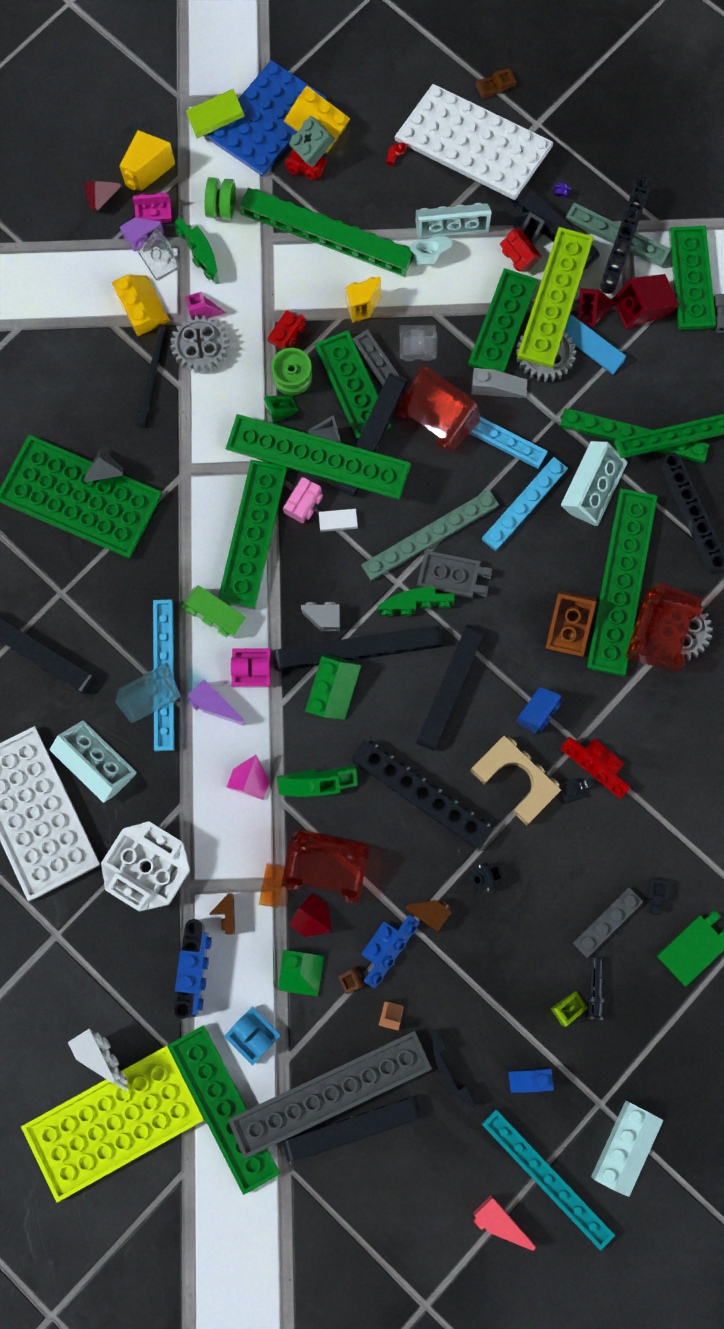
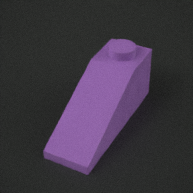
(210, 702)

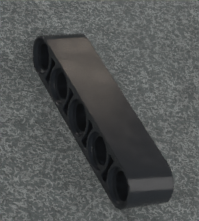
(188, 938)

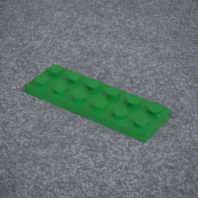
(692, 277)
(503, 321)
(348, 379)

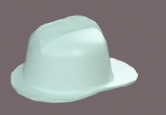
(428, 250)

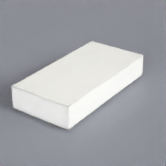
(338, 520)

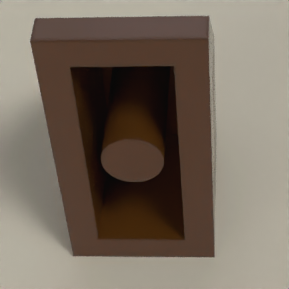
(431, 913)

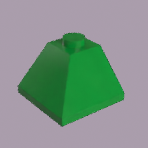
(300, 973)

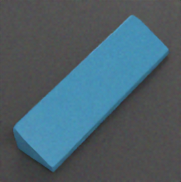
(594, 345)

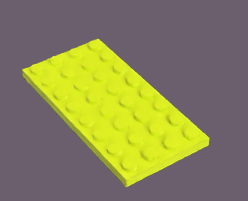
(111, 1125)

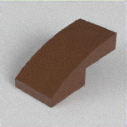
(496, 84)

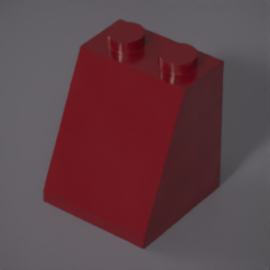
(645, 300)

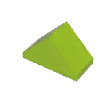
(569, 1009)

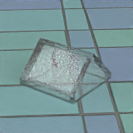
(159, 255)

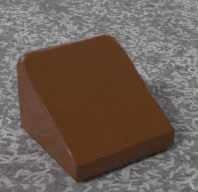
(352, 980)

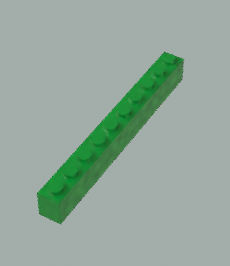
(326, 231)

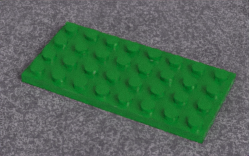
(53, 489)

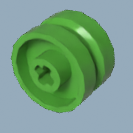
(220, 198)
(291, 371)

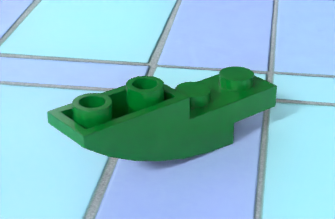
(200, 248)
(406, 602)
(315, 783)

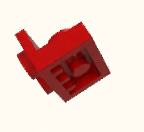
(297, 165)
(286, 330)

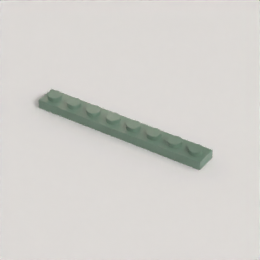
(429, 535)

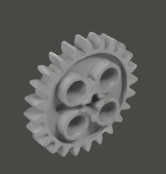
(217, 341)
(564, 356)
(701, 636)

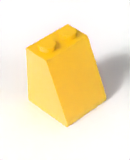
(145, 161)

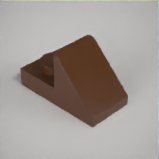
(226, 908)

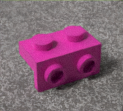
(153, 207)

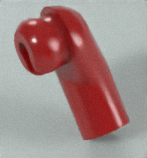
(395, 151)

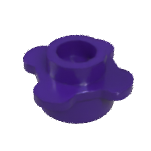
(562, 190)

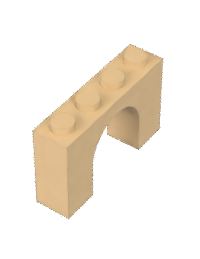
(505, 754)

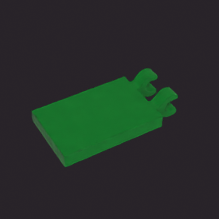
(693, 949)

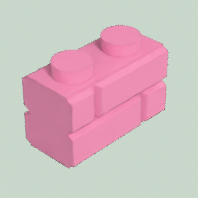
(302, 500)

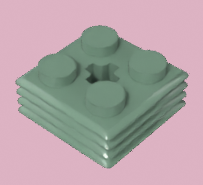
(311, 141)

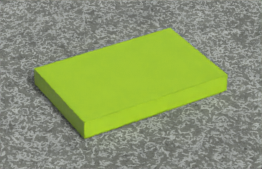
(215, 113)

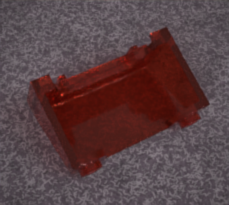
(439, 408)
(663, 627)
(326, 864)

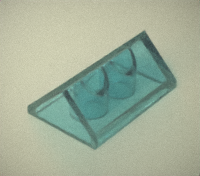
(147, 693)

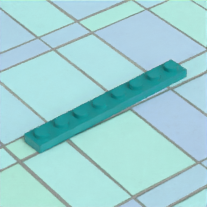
(548, 1180)

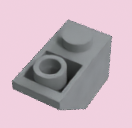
(324, 617)

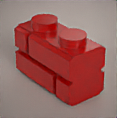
(520, 250)

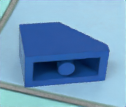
(531, 1080)

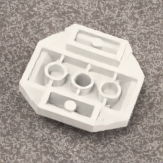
(124, 864)

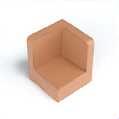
(391, 1015)

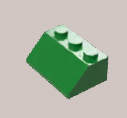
(333, 687)

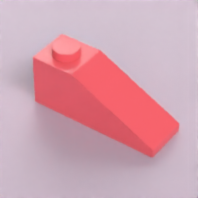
(499, 1223)

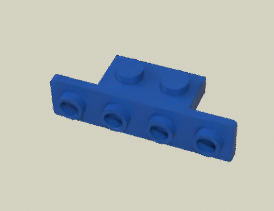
(385, 948)
(191, 972)

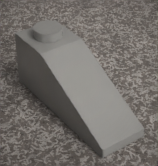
(497, 384)

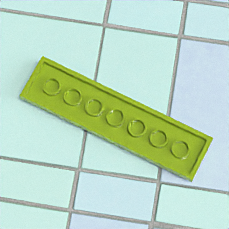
(555, 297)

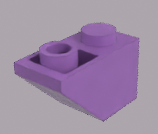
(138, 231)

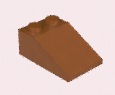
(571, 622)

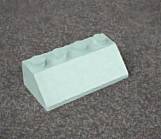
(453, 220)
(594, 482)
(92, 760)
(627, 1149)

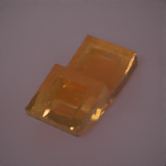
(271, 886)

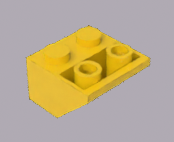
(363, 298)

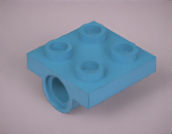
(252, 1035)

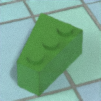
(213, 611)

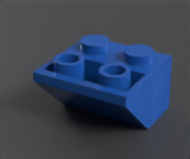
(536, 713)

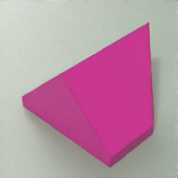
(200, 306)
(249, 778)

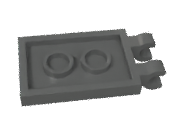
(453, 574)

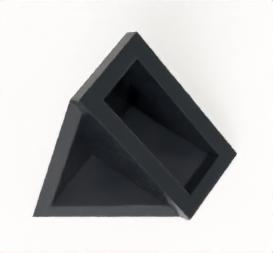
(530, 224)

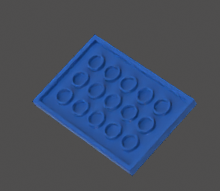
(262, 133)

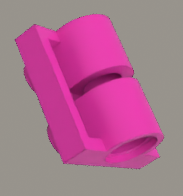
(251, 667)

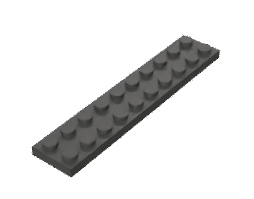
(329, 1094)

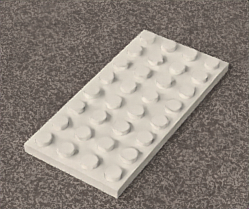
(474, 141)
(39, 819)

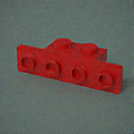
(599, 763)

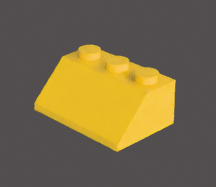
(312, 104)
(140, 303)

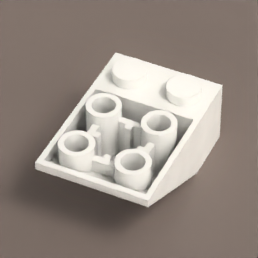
(94, 1053)

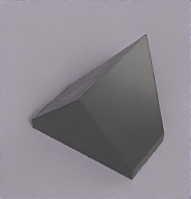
(326, 429)
(103, 467)

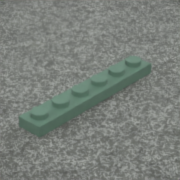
(608, 231)

